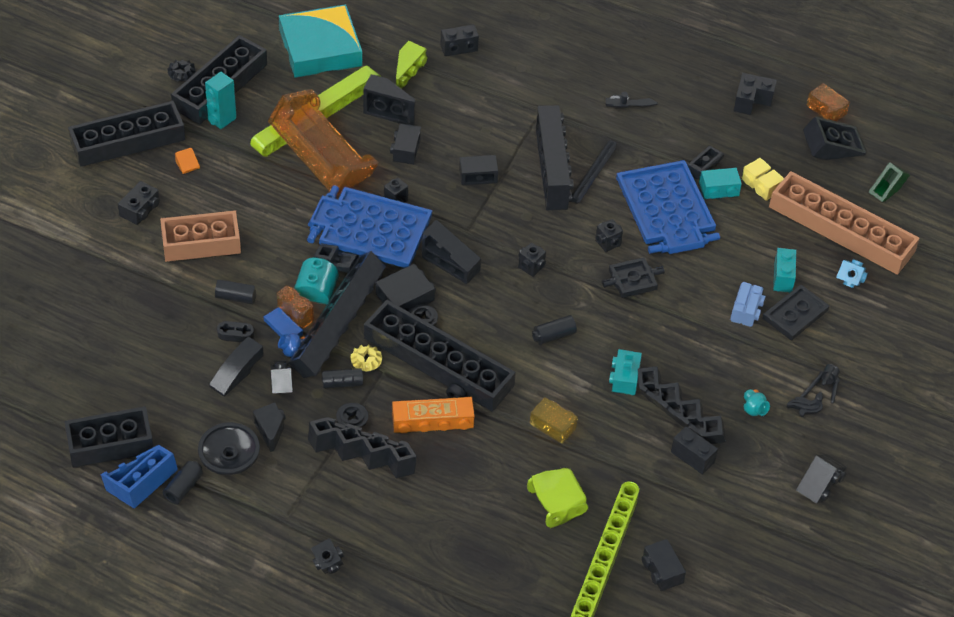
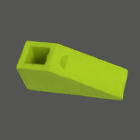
(409, 61)

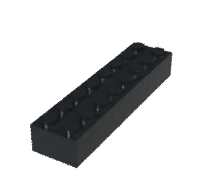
(439, 355)

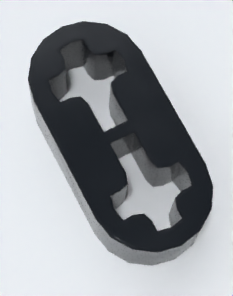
(234, 331)

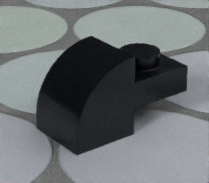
(341, 260)

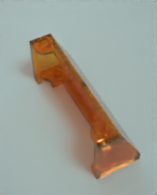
(318, 142)

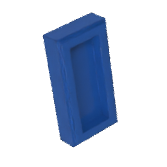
(282, 323)

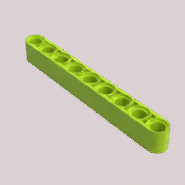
(330, 102)
(607, 551)

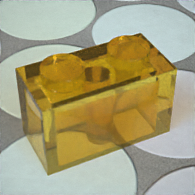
(553, 420)

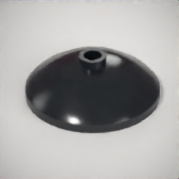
(228, 440)

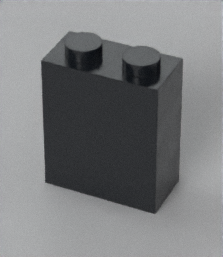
(406, 288)

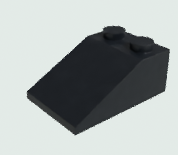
(388, 101)
(833, 139)

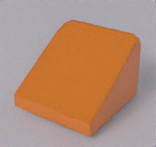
(186, 160)

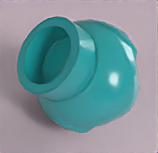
(756, 403)

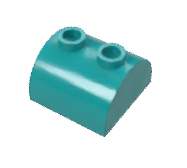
(317, 280)

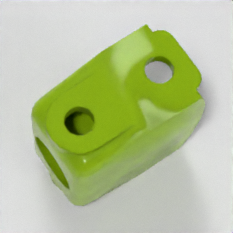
(559, 495)

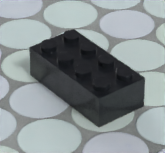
(108, 436)

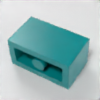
(720, 183)
(784, 270)

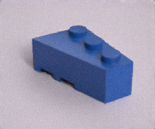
(140, 477)

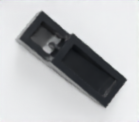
(237, 366)

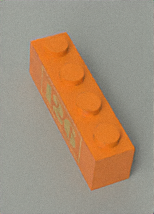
(432, 415)

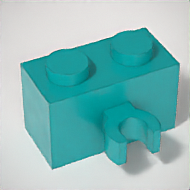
(626, 372)

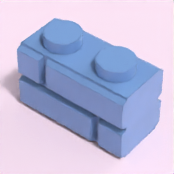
(747, 304)

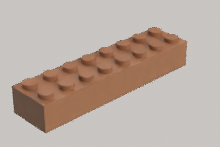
(844, 222)

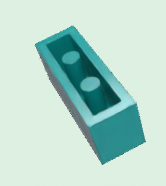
(220, 100)

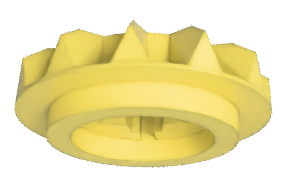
(373, 361)

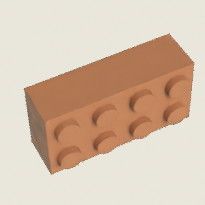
(200, 236)

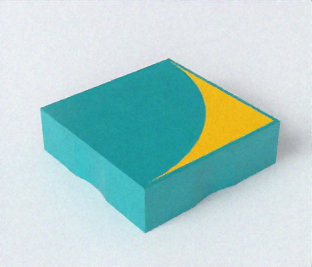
(320, 40)

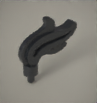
(806, 406)

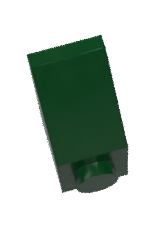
(889, 182)

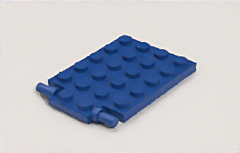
(668, 207)
(368, 223)

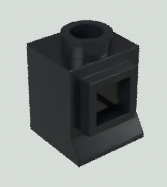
(396, 188)

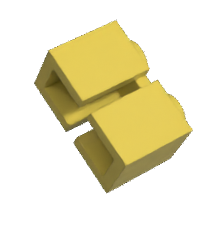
(755, 177)

